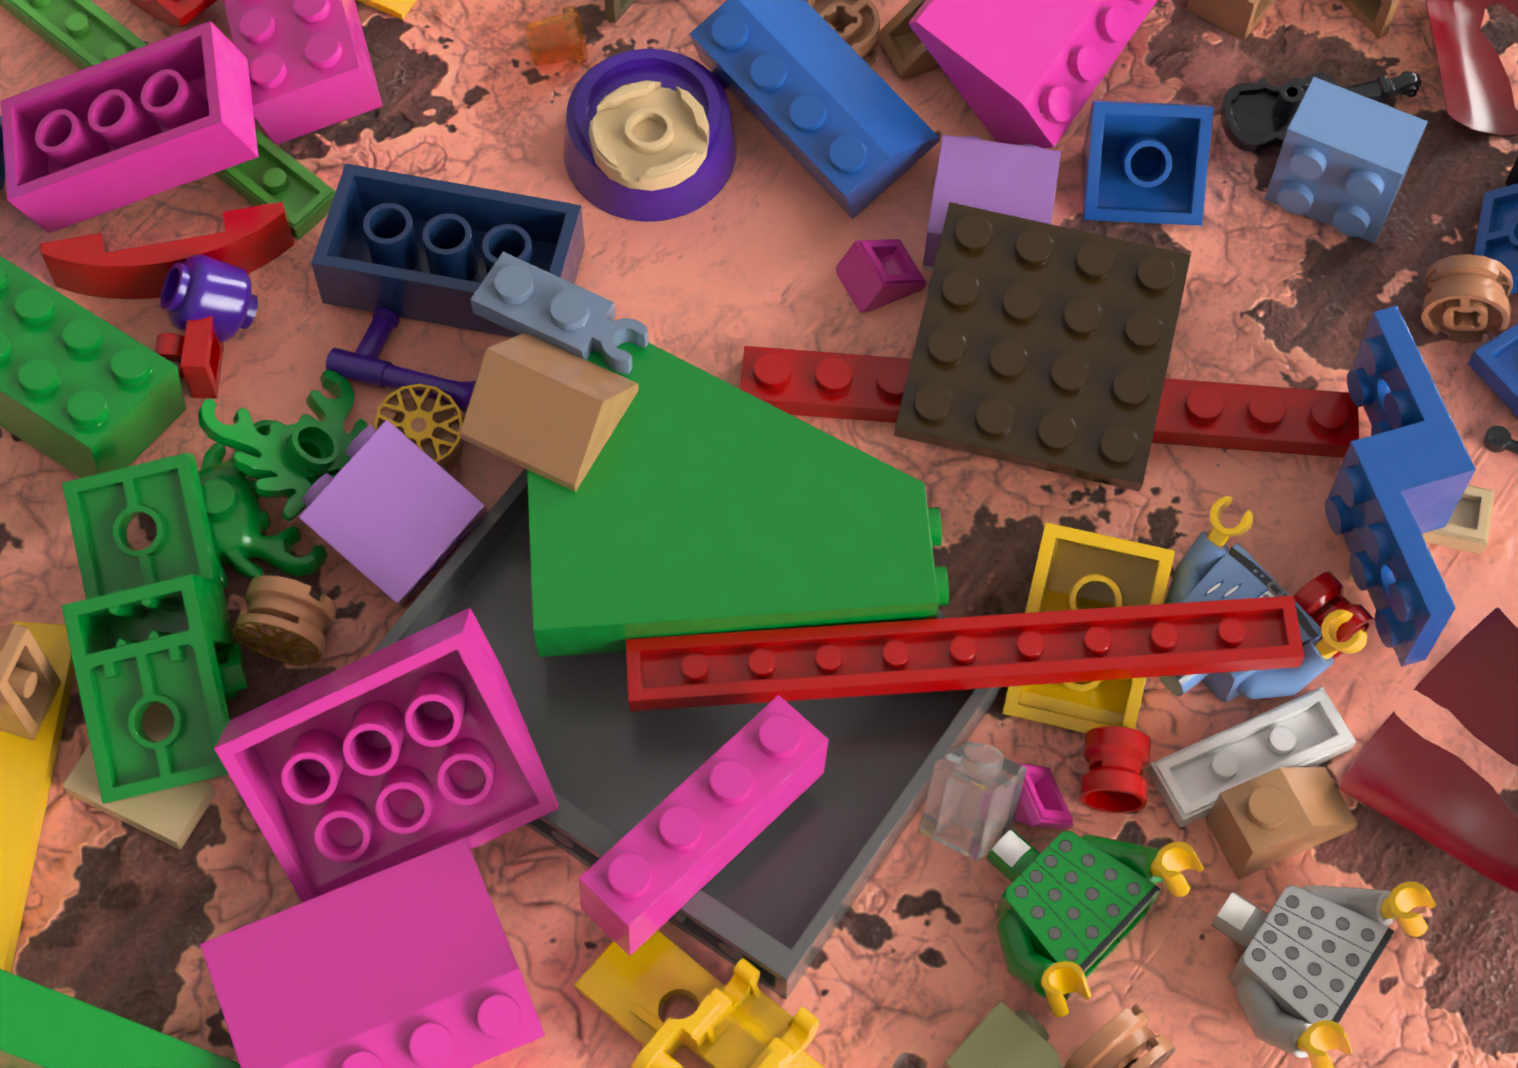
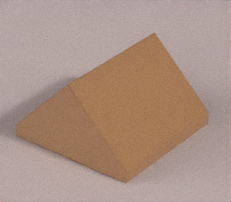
(545, 408)

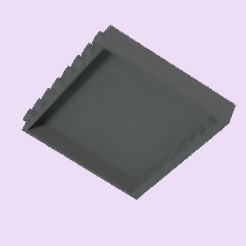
(619, 764)

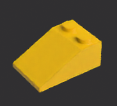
(1089, 572)

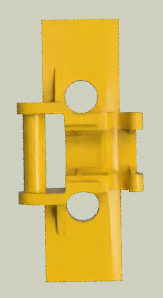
(728, 1030)

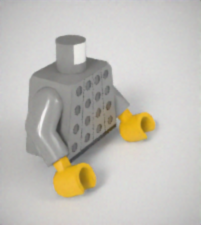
(1313, 958)

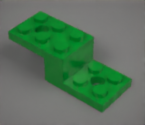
(148, 627)

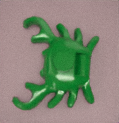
(294, 454)
(239, 522)

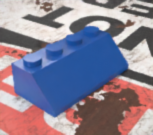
(814, 96)

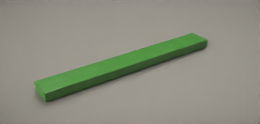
(92, 36)

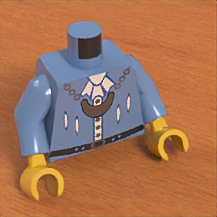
(1219, 573)

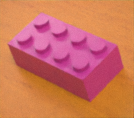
(303, 63)
(128, 128)

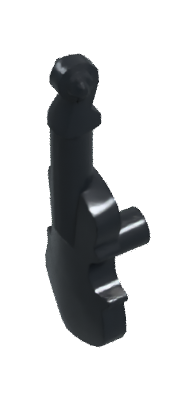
(1260, 113)

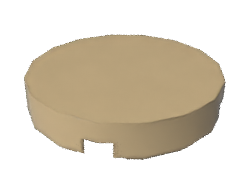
(649, 135)

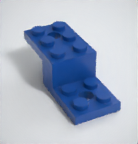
(1399, 487)

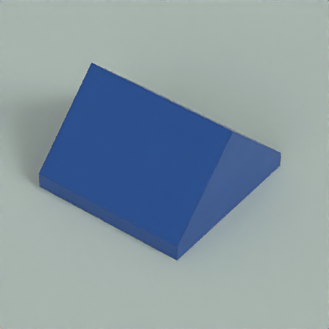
(1146, 162)

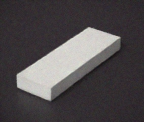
(1290, 735)

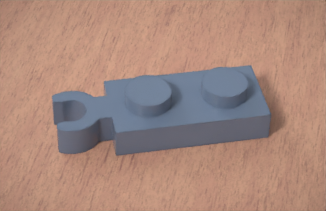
(556, 312)

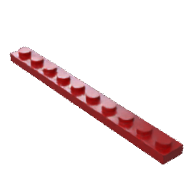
(1187, 413)
(963, 653)

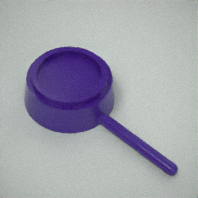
(672, 71)

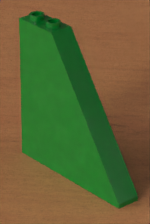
(723, 523)

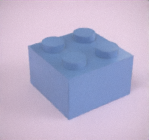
(1344, 159)

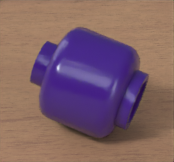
(206, 289)

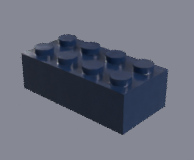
(432, 242)

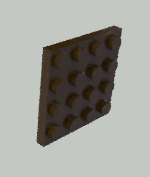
(1043, 346)

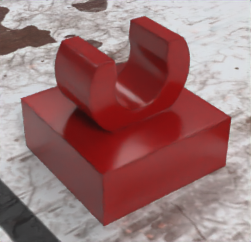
(196, 356)

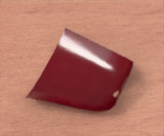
(1433, 788)

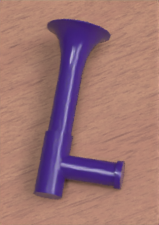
(367, 368)

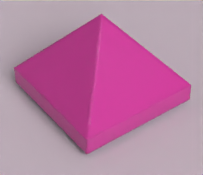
(1042, 801)

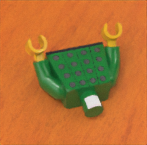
(1077, 904)

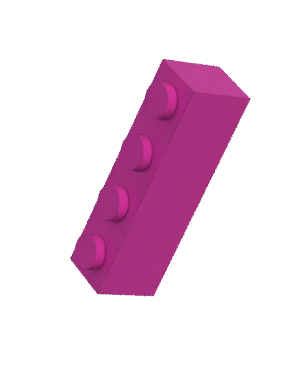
(703, 825)

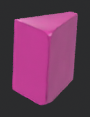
(878, 273)

